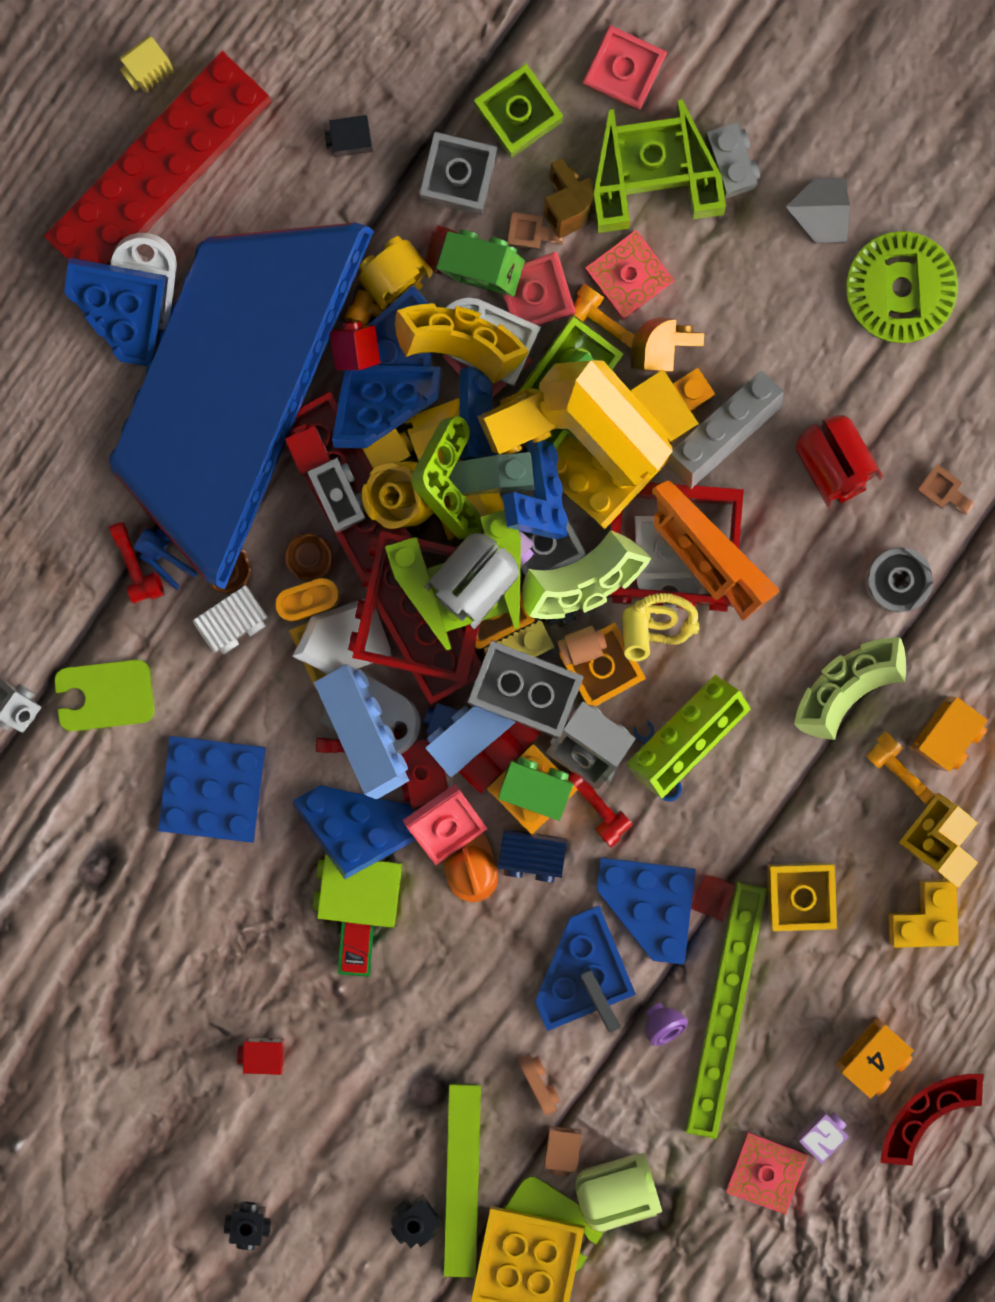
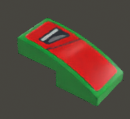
(356, 949)

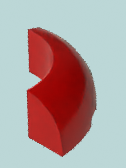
(924, 1110)

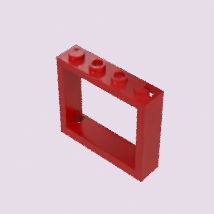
(697, 494)
(366, 609)

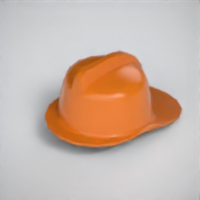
(472, 870)

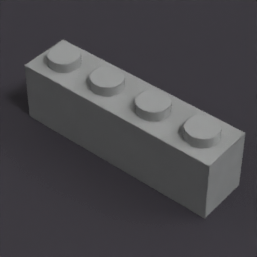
(726, 429)

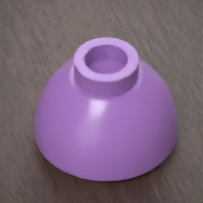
(664, 1024)

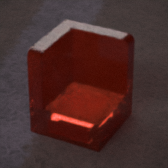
(713, 896)

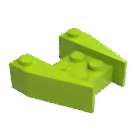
(653, 159)
(412, 575)

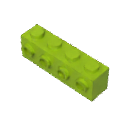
(688, 736)

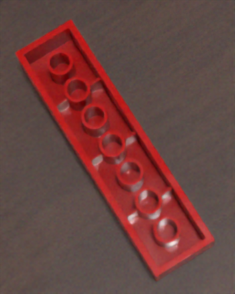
(161, 162)

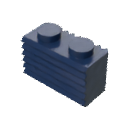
(532, 854)

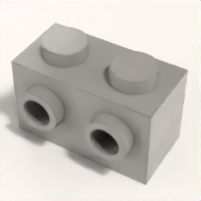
(729, 151)
(336, 494)

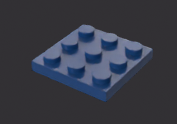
(212, 789)

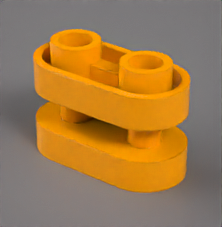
(307, 599)

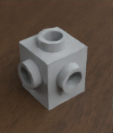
(16, 706)

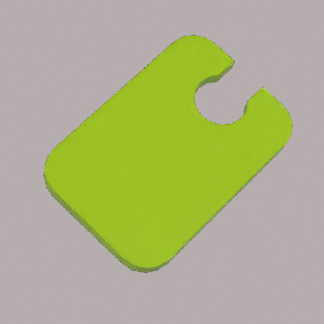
(113, 695)
(543, 1200)

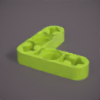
(432, 479)

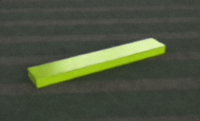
(462, 1180)

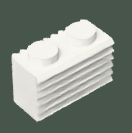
(230, 620)

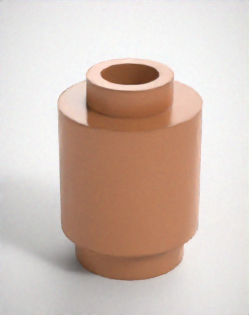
(582, 646)

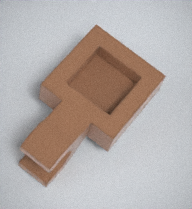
(528, 231)
(942, 488)

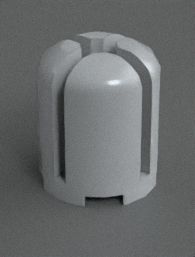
(474, 578)

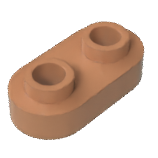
(545, 1095)

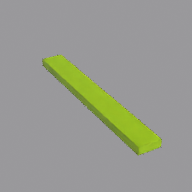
(726, 1010)

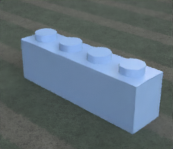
(362, 731)
(465, 738)

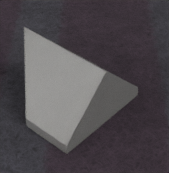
(823, 210)

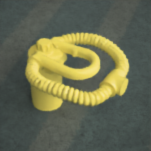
(637, 621)

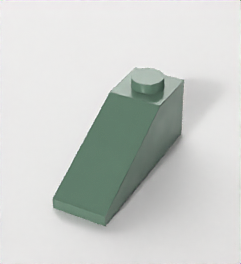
(494, 474)

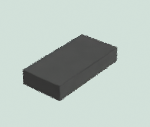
(599, 1000)

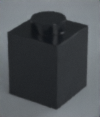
(349, 136)

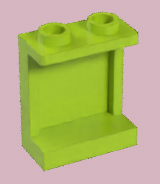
(362, 898)

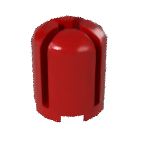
(824, 465)

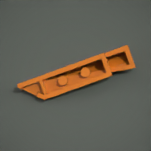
(710, 553)

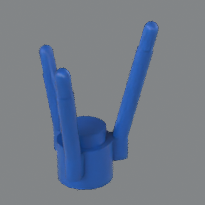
(151, 546)

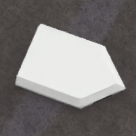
(328, 639)

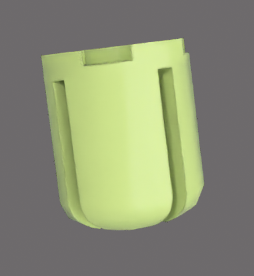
(617, 1193)

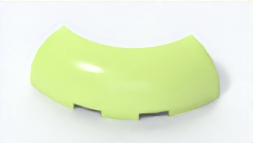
(585, 582)
(846, 681)

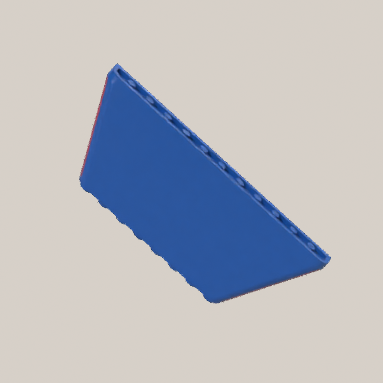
(233, 382)

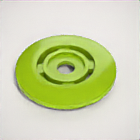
(931, 279)

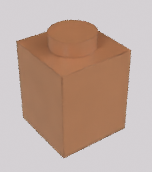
(562, 1150)

